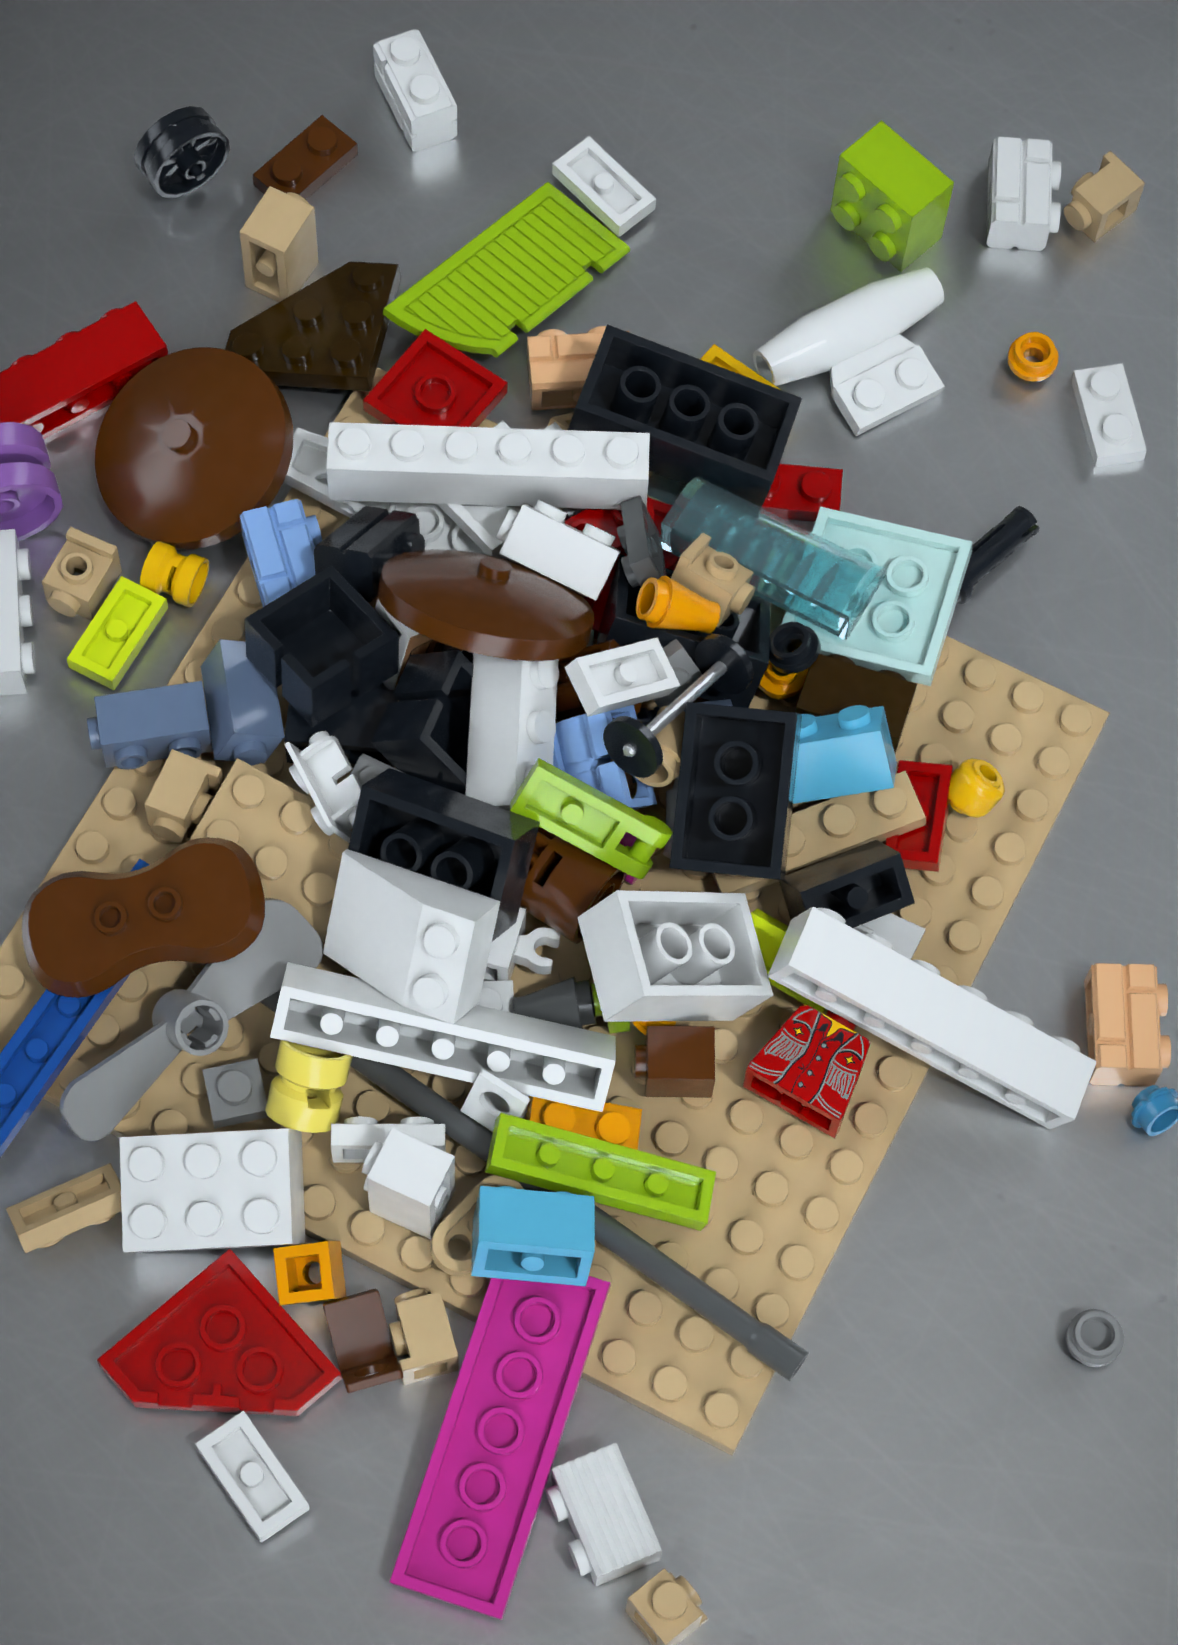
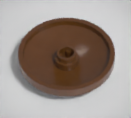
(193, 447)
(485, 605)

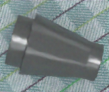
(561, 1003)

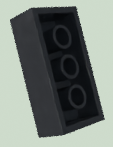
(696, 414)

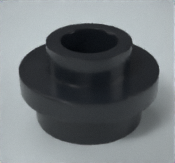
(787, 639)

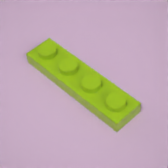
(600, 1169)

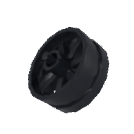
(181, 152)

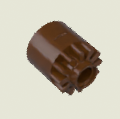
(566, 884)

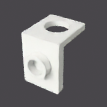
(490, 1098)

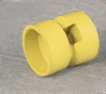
(307, 1089)

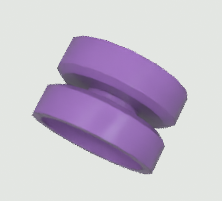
(27, 486)

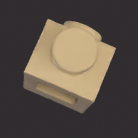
(1104, 198)
(98, 569)
(715, 577)
(181, 796)
(423, 1336)
(666, 1609)

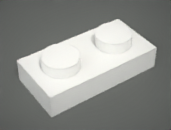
(603, 186)
(1108, 415)
(622, 676)
(356, 1136)
(252, 1476)

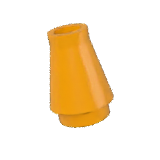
(673, 606)

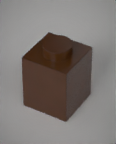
(677, 1061)

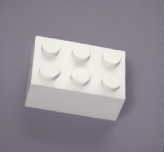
(674, 956)
(212, 1190)

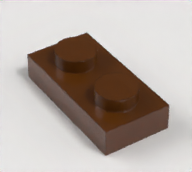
(307, 160)

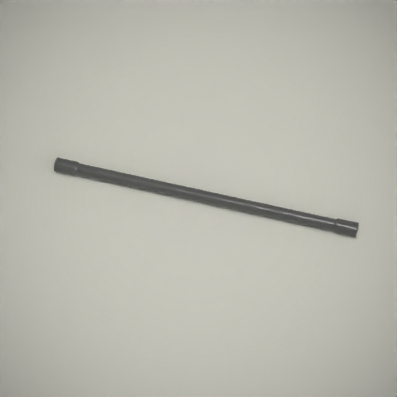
(758, 1337)

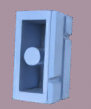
(280, 547)

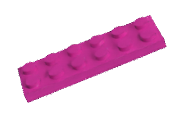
(499, 1442)

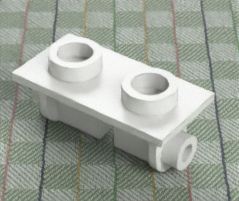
(316, 773)

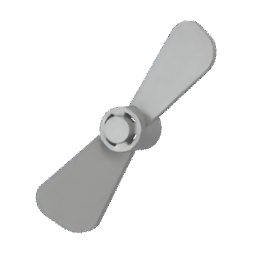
(221, 991)

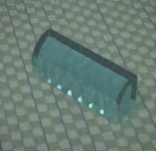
(788, 562)

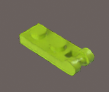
(589, 819)

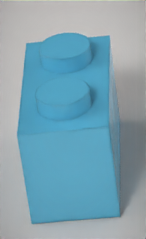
(844, 754)
(533, 1235)

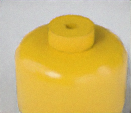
(975, 788)

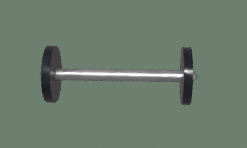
(635, 746)

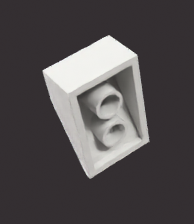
(411, 936)

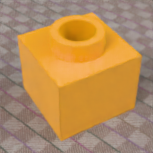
(293, 1277)

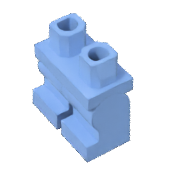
(582, 754)

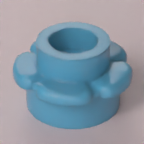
(1155, 1109)

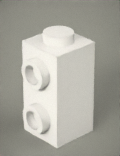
(558, 550)

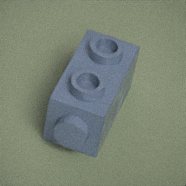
(240, 705)
(150, 724)

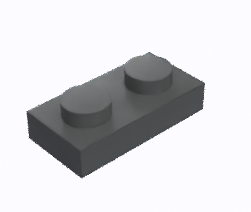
(641, 543)

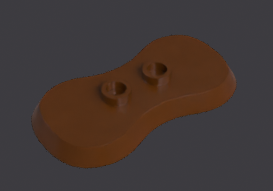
(99, 927)

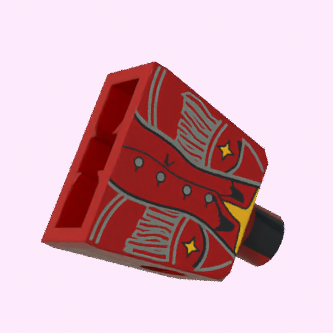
(810, 1067)

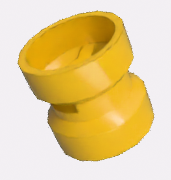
(174, 573)

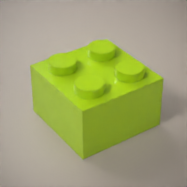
(890, 196)

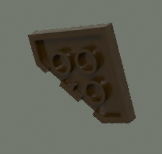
(324, 332)

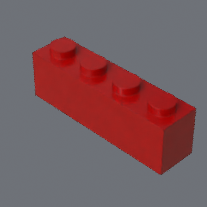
(79, 371)

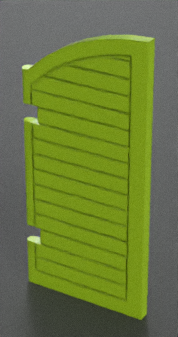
(509, 275)

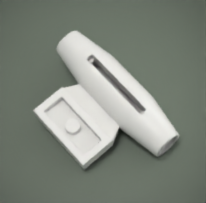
(862, 347)

